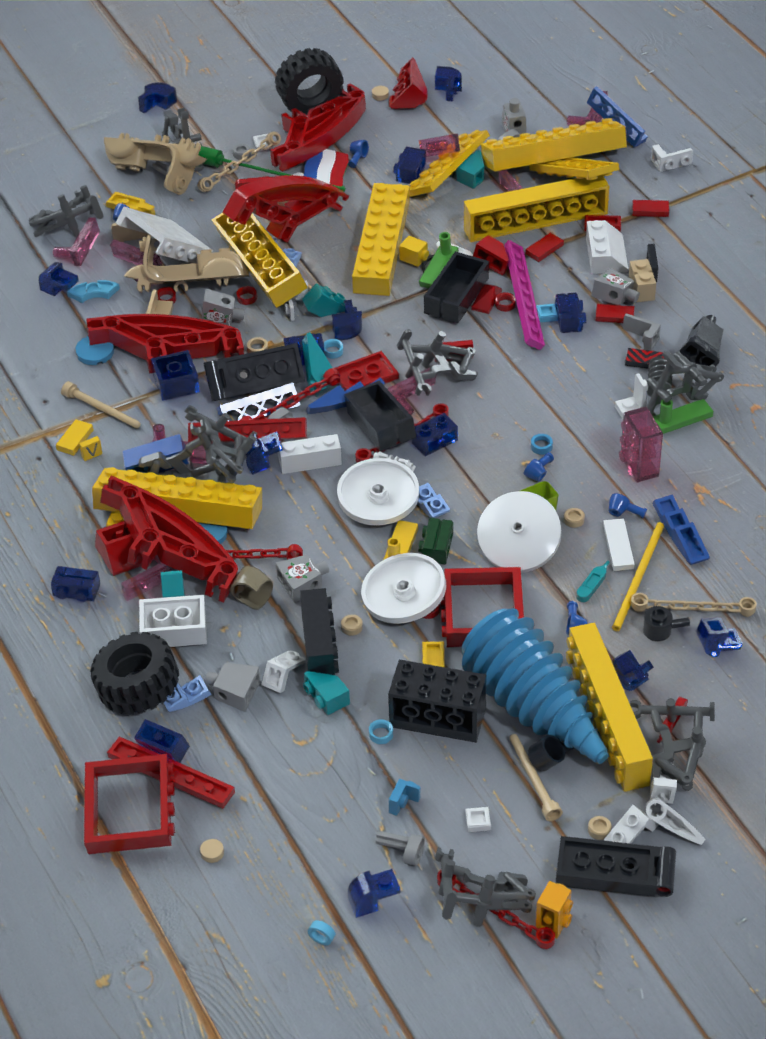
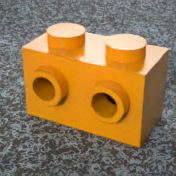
(554, 908)

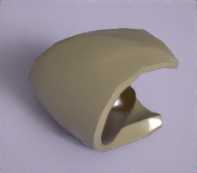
(252, 587)

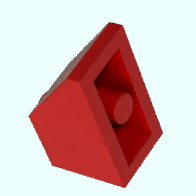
(494, 252)

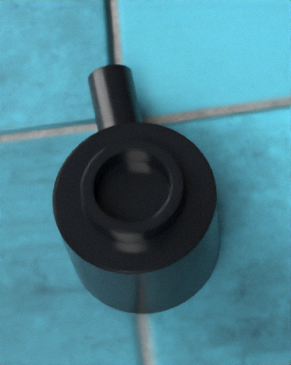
(659, 622)
(547, 752)

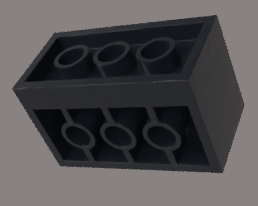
(437, 700)

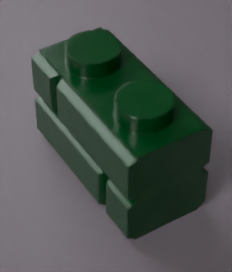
(437, 539)

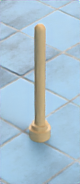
(71, 391)
(551, 809)

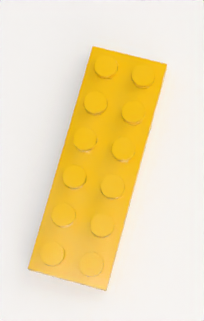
(447, 163)
(576, 168)

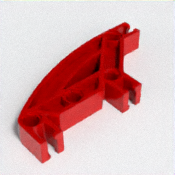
(319, 128)
(265, 196)
(164, 334)
(170, 534)

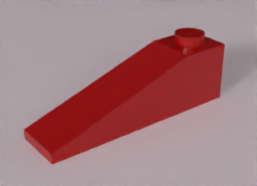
(410, 87)

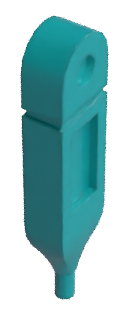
(592, 583)

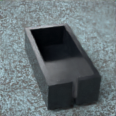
(456, 287)
(380, 415)
(318, 633)

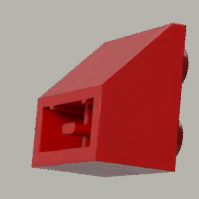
(114, 545)

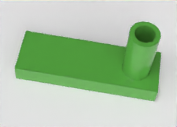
(438, 261)
(673, 419)

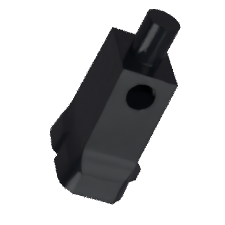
(703, 342)

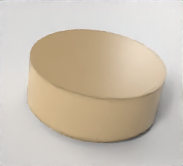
(380, 93)
(574, 517)
(351, 625)
(599, 827)
(212, 850)

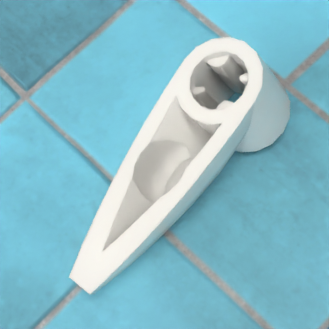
(673, 821)

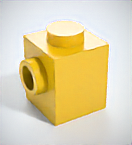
(413, 251)

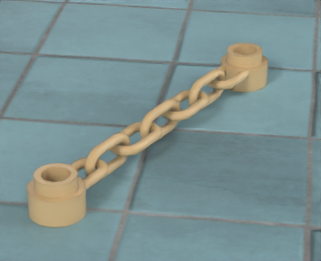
(269, 140)
(747, 605)

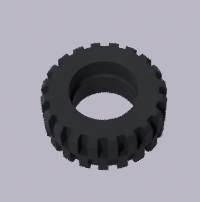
(302, 66)
(140, 690)

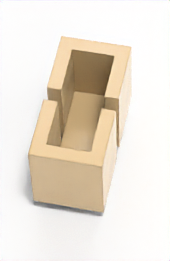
(643, 279)

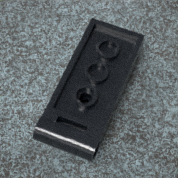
(264, 371)
(616, 867)

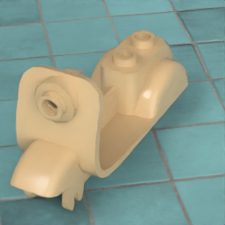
(134, 154)
(209, 266)

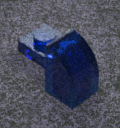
(449, 80)
(157, 95)
(56, 278)
(347, 324)
(257, 456)
(716, 637)
(630, 671)
(368, 889)

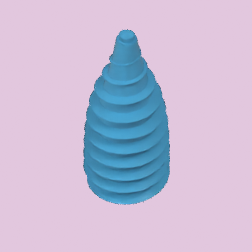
(531, 680)

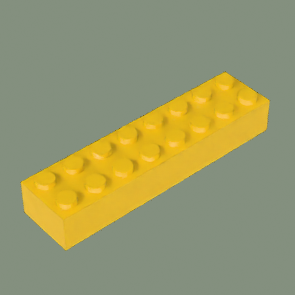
(553, 144)
(535, 207)
(381, 239)
(262, 258)
(200, 499)
(609, 707)

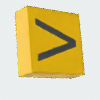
(90, 448)

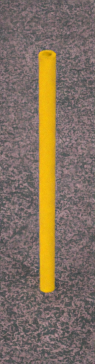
(638, 576)

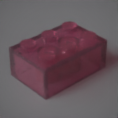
(641, 444)

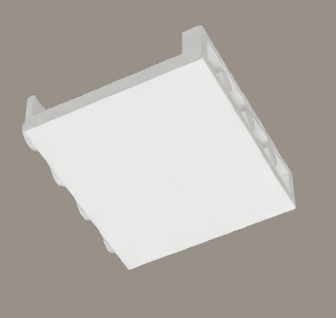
(173, 239)

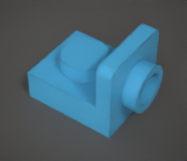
(402, 792)

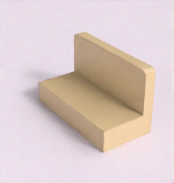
(124, 234)
(159, 307)

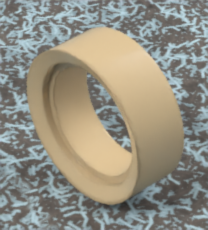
(257, 340)

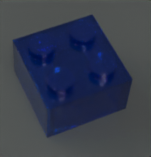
(175, 375)

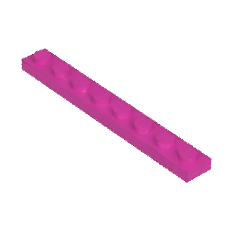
(524, 295)

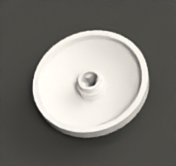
(378, 491)
(522, 548)
(403, 588)

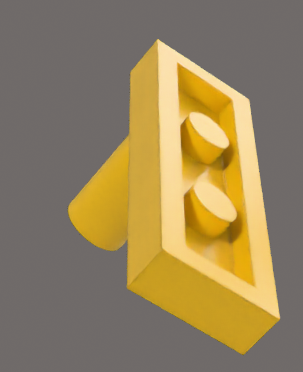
(402, 538)

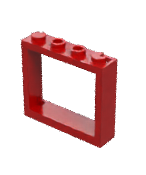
(476, 576)
(132, 840)

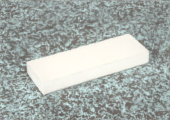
(618, 544)

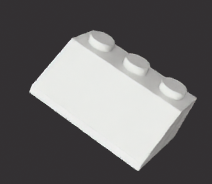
(605, 248)
(310, 454)
(175, 619)

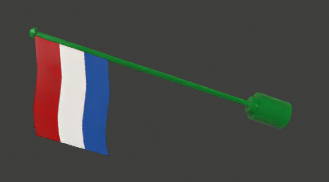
(325, 166)

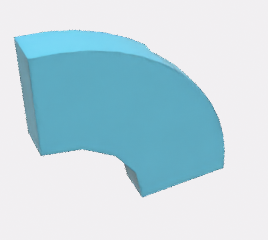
(97, 289)

